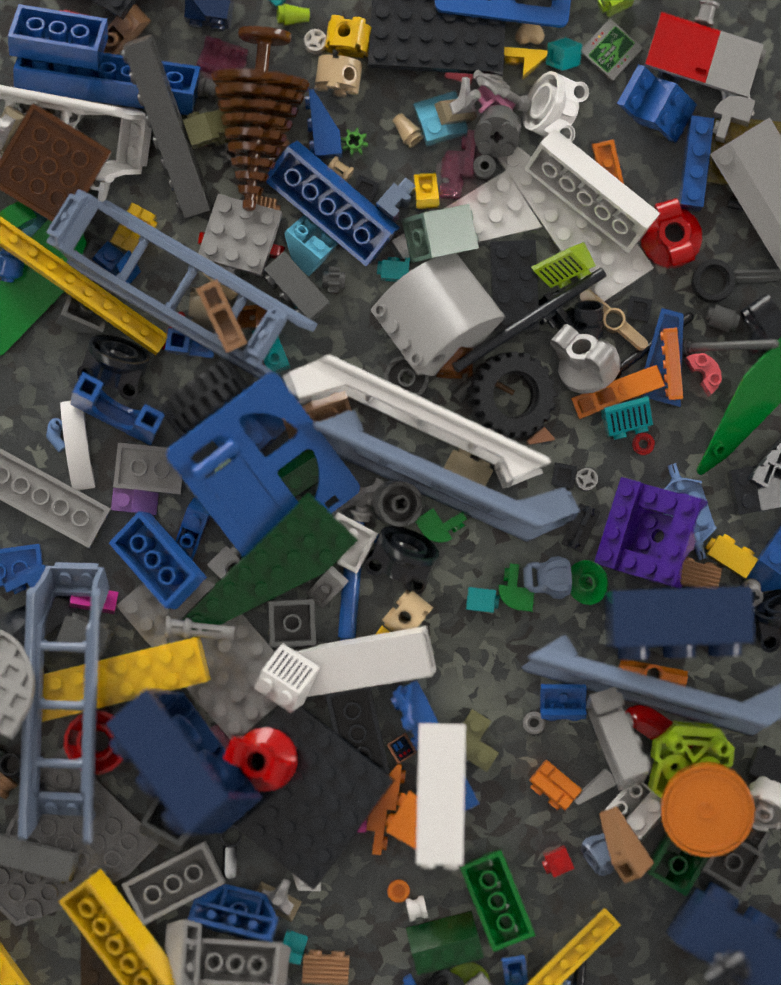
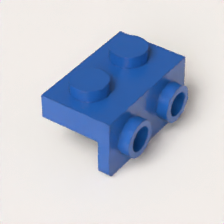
(563, 701)

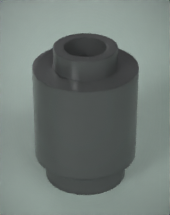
(484, 174)
(722, 318)

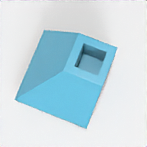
(308, 244)

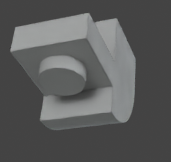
(732, 109)

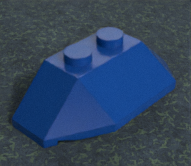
(768, 566)
(236, 913)

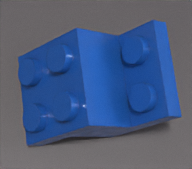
(657, 103)
(261, 429)

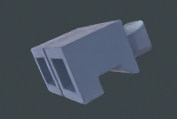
(396, 197)

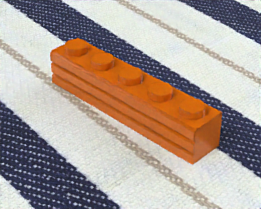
(672, 363)

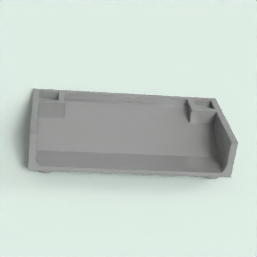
(754, 175)

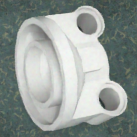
(554, 105)

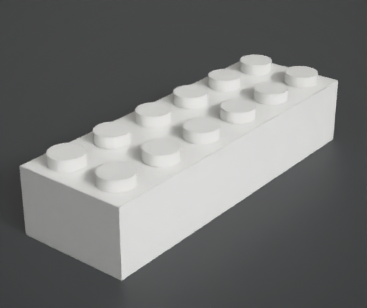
(591, 190)

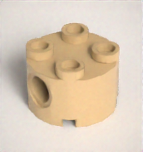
(338, 75)
(411, 603)

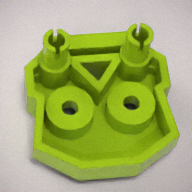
(673, 748)

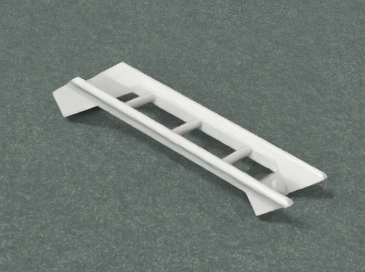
(133, 133)
(331, 375)

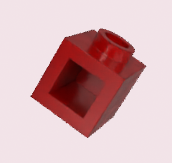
(557, 861)

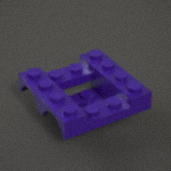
(630, 532)

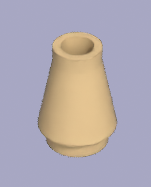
(408, 130)

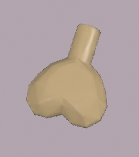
(529, 33)

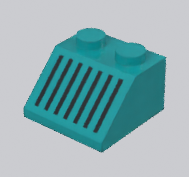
(627, 418)

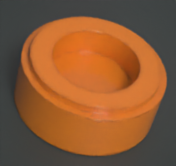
(398, 890)

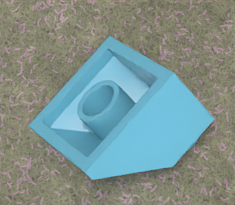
(430, 123)

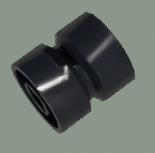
(589, 317)

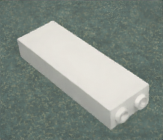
(370, 660)
(440, 795)

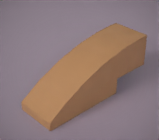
(221, 315)

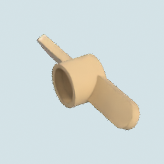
(624, 329)

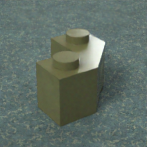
(206, 129)
(476, 750)

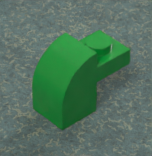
(18, 215)
(435, 530)
(513, 596)

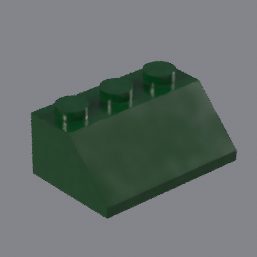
(300, 473)
(675, 866)
(444, 942)

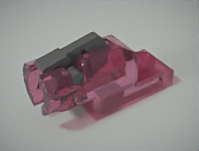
(455, 167)

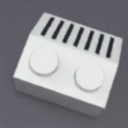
(287, 678)

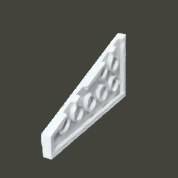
(496, 211)

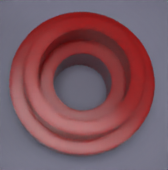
(650, 443)

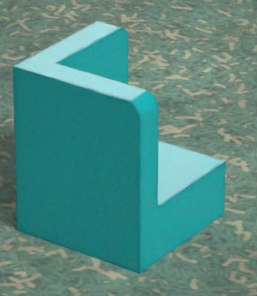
(564, 53)
(297, 943)

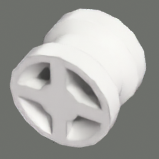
(314, 37)
(416, 908)

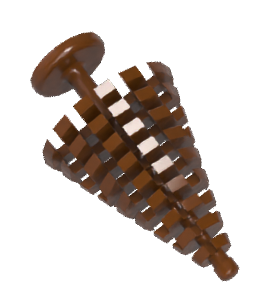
(257, 109)

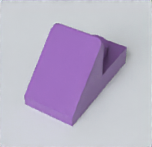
(134, 501)

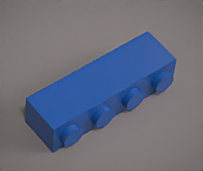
(696, 163)

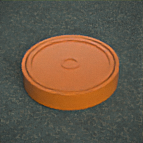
(707, 809)

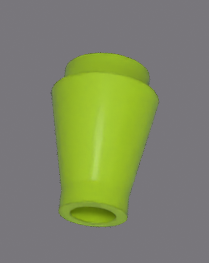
(292, 14)

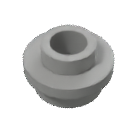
(361, 514)
(533, 730)

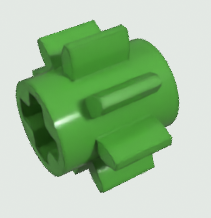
(352, 148)

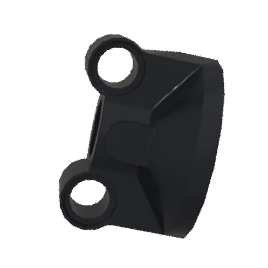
(762, 320)
(116, 364)
(403, 557)
(768, 621)

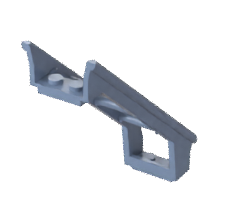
(71, 224)
(521, 518)
(60, 580)
(560, 663)

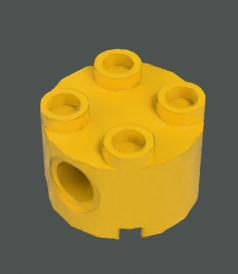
(348, 36)

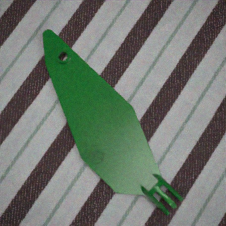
(30, 295)
(752, 402)

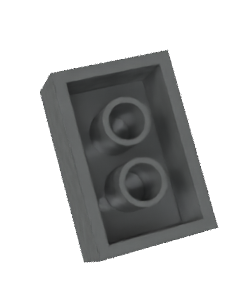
(296, 287)

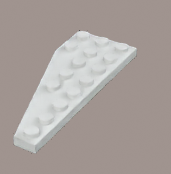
(570, 228)

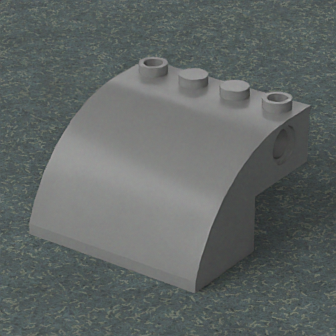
(436, 313)

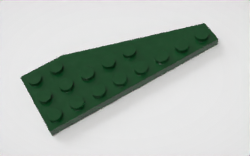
(290, 554)

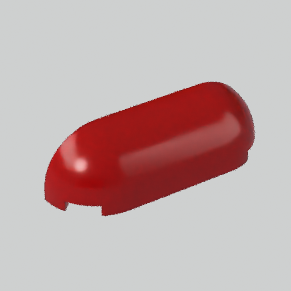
(649, 721)

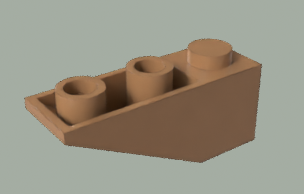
(125, 30)
(624, 847)

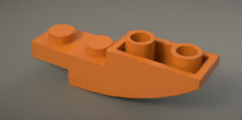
(619, 391)
(379, 815)

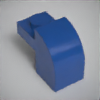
(182, 345)

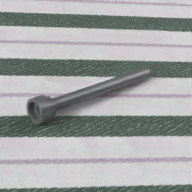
(690, 347)

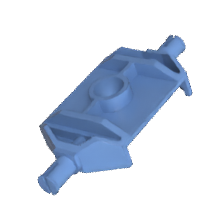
(704, 524)

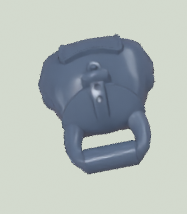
(552, 577)
(597, 854)

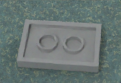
(145, 469)

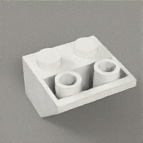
(639, 808)

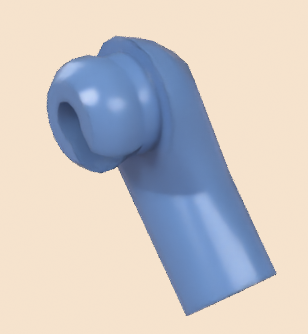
(54, 434)

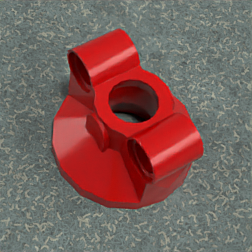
(669, 253)
(73, 738)
(279, 755)

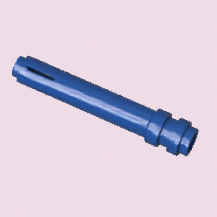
(349, 603)

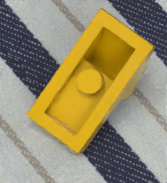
(529, 57)
(426, 191)

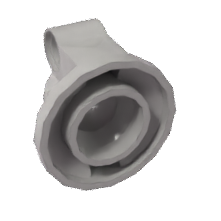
(584, 361)

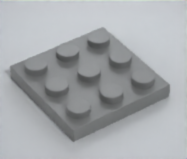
(239, 236)

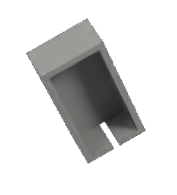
(617, 738)

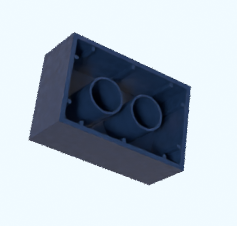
(679, 621)
(181, 762)
(711, 925)

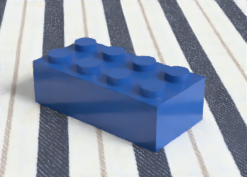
(58, 37)
(157, 560)

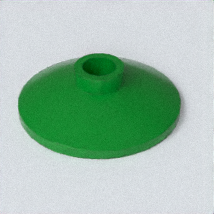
(582, 589)

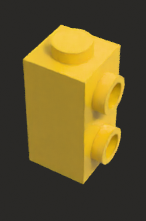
(730, 555)

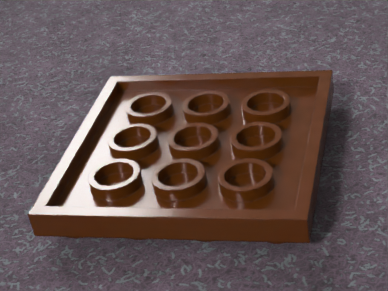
(49, 162)

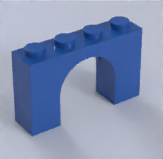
(94, 401)

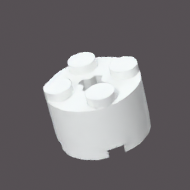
(767, 803)

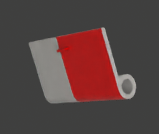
(704, 55)

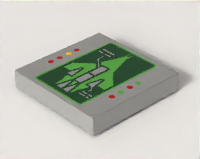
(611, 50)

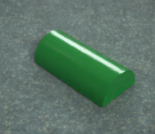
(497, 900)

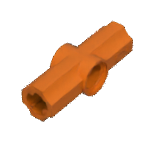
(667, 674)

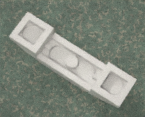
(77, 447)

